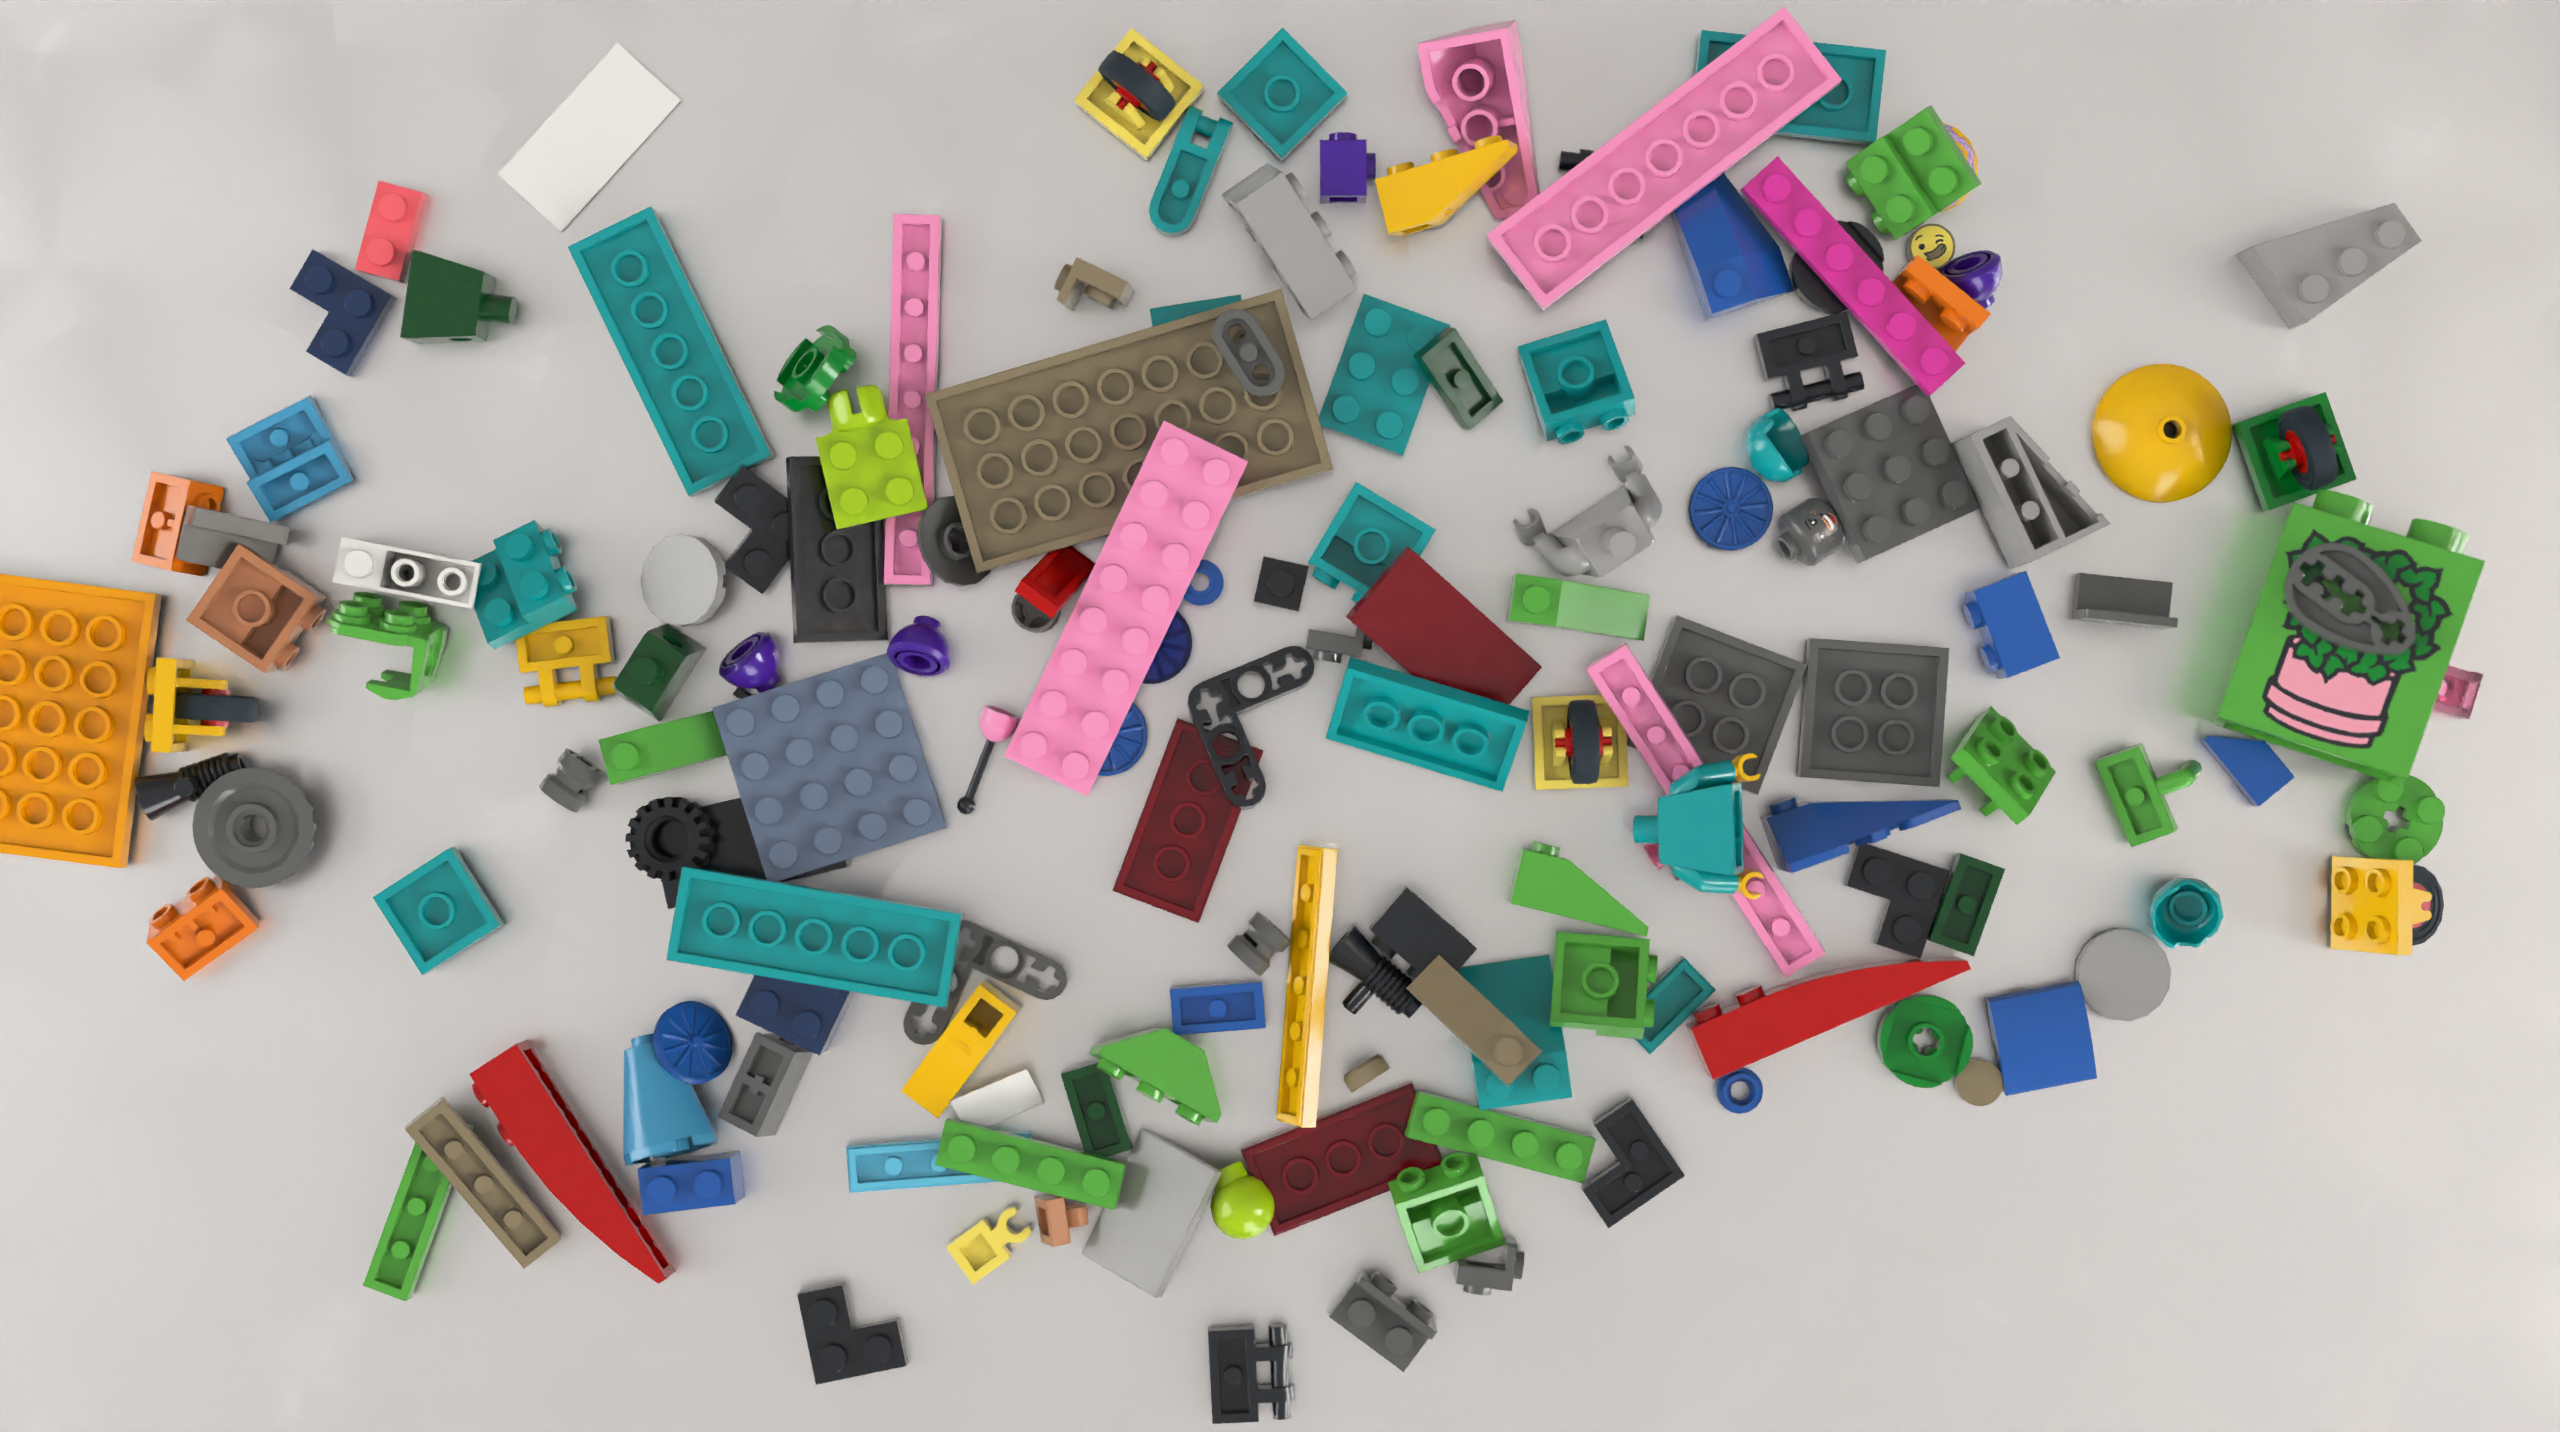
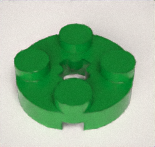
(813, 370)
(1937, 1063)

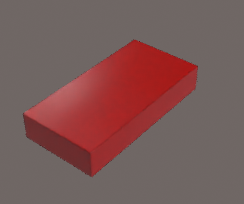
(1055, 579)

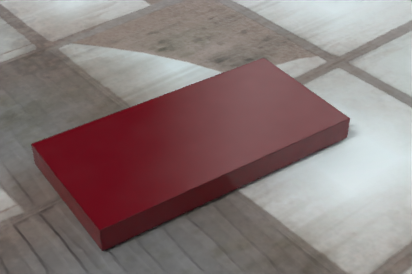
(1440, 632)
(1183, 826)
(1340, 1159)

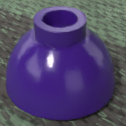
(1976, 275)
(920, 648)
(752, 663)

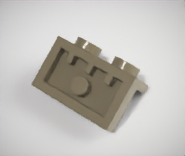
(1099, 285)

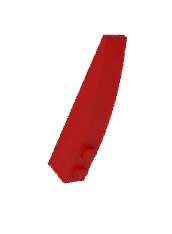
(1806, 1007)
(564, 1156)

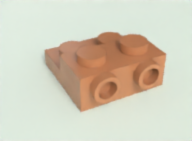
(258, 610)

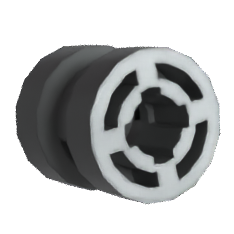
(1025, 614)
(572, 777)
(1266, 936)

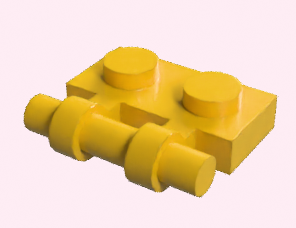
(567, 645)

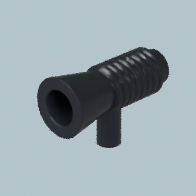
(167, 791)
(1377, 975)

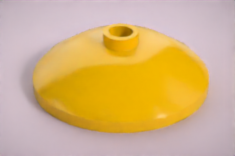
(2131, 437)

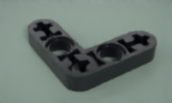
(1234, 704)

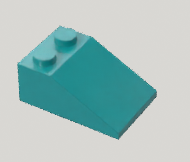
(1524, 995)

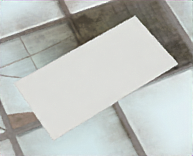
(589, 137)

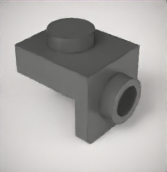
(1332, 646)
(1483, 1276)

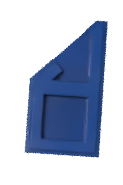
(2250, 765)

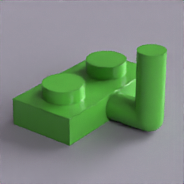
(2140, 794)

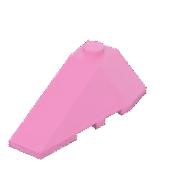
(1483, 93)

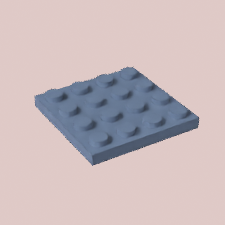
(829, 768)

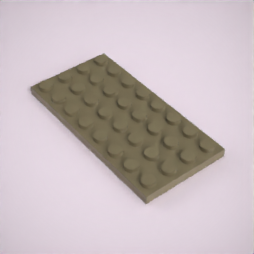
(1057, 443)

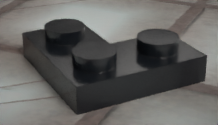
(765, 512)
(1910, 891)
(1641, 1169)
(840, 1348)

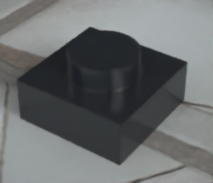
(1281, 584)

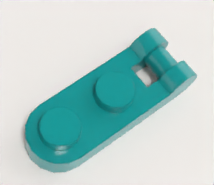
(1187, 173)

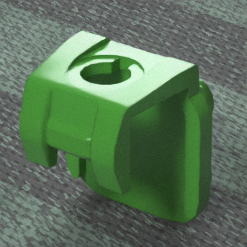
(408, 626)

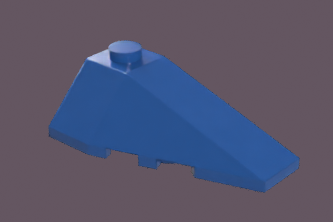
(1728, 251)
(1822, 830)

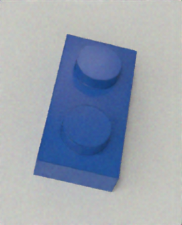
(1217, 1007)

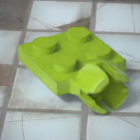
(869, 461)

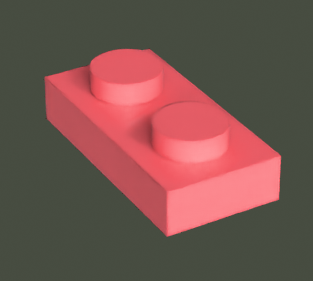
(391, 232)

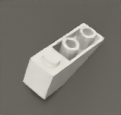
(407, 573)

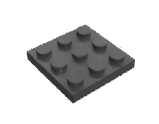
(1890, 472)
(1726, 694)
(1873, 712)

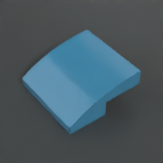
(290, 458)

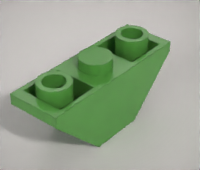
(1163, 1068)

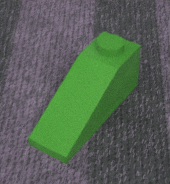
(1577, 607)
(662, 748)
(1561, 888)

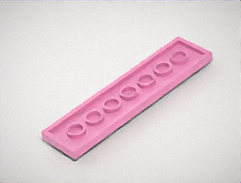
(1663, 158)
(1126, 608)

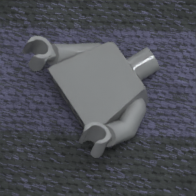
(1605, 532)

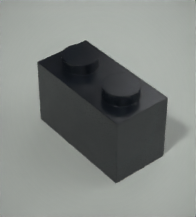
(1418, 934)

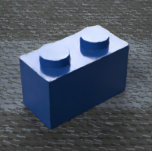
(2010, 626)
(691, 1182)

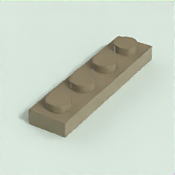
(483, 1182)

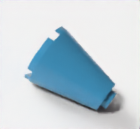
(658, 1110)

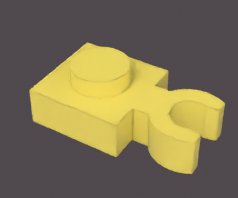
(984, 1247)

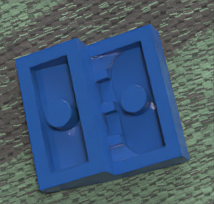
(2042, 1037)

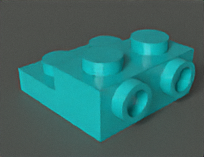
(1577, 382)
(1365, 541)
(522, 585)

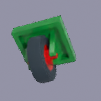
(2294, 451)

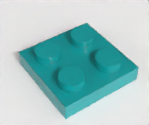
(1282, 94)
(438, 910)

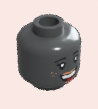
(1810, 532)

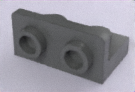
(1384, 1319)

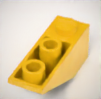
(1433, 192)
(961, 1048)

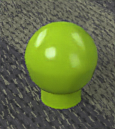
(1241, 1203)

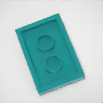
(1377, 377)

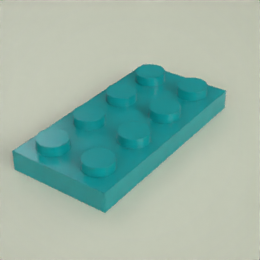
(1843, 114)
(1427, 724)

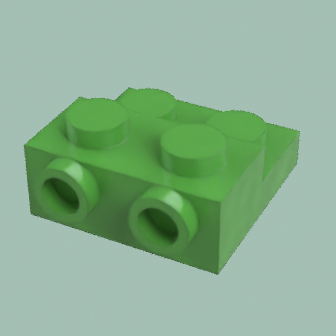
(1911, 174)
(1603, 984)
(1446, 1211)

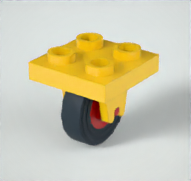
(175, 705)
(2382, 905)

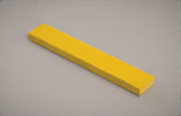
(1306, 985)

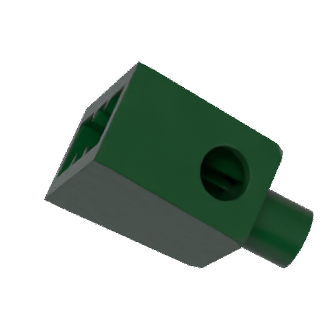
(451, 302)
(658, 670)

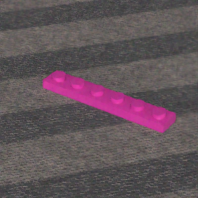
(1852, 276)

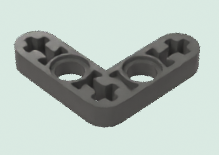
(982, 960)

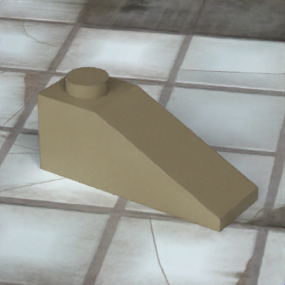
(1474, 1020)

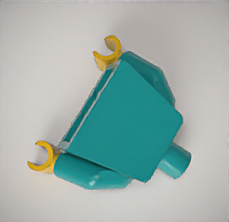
(1703, 828)

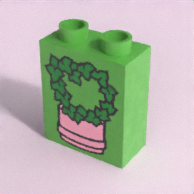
(2338, 701)

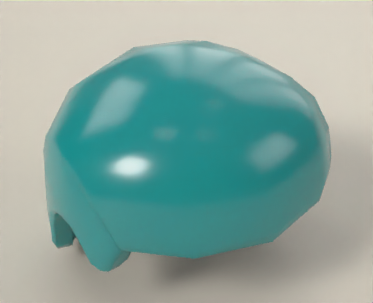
(1776, 446)
(2185, 912)

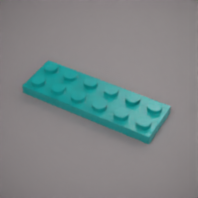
(670, 351)
(814, 936)

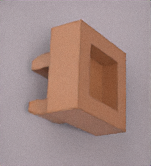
(1057, 1218)

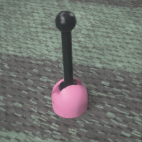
(996, 727)

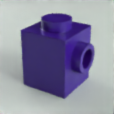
(1345, 169)

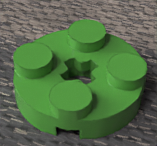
(2421, 814)

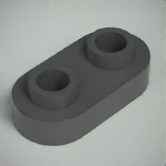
(1249, 353)

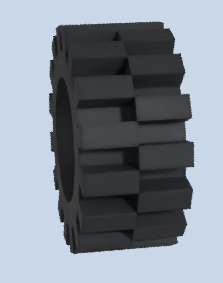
(644, 827)

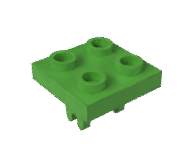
(2002, 766)

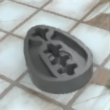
(2359, 575)

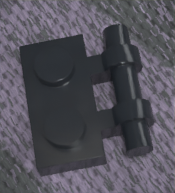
(1807, 347)
(1235, 1373)

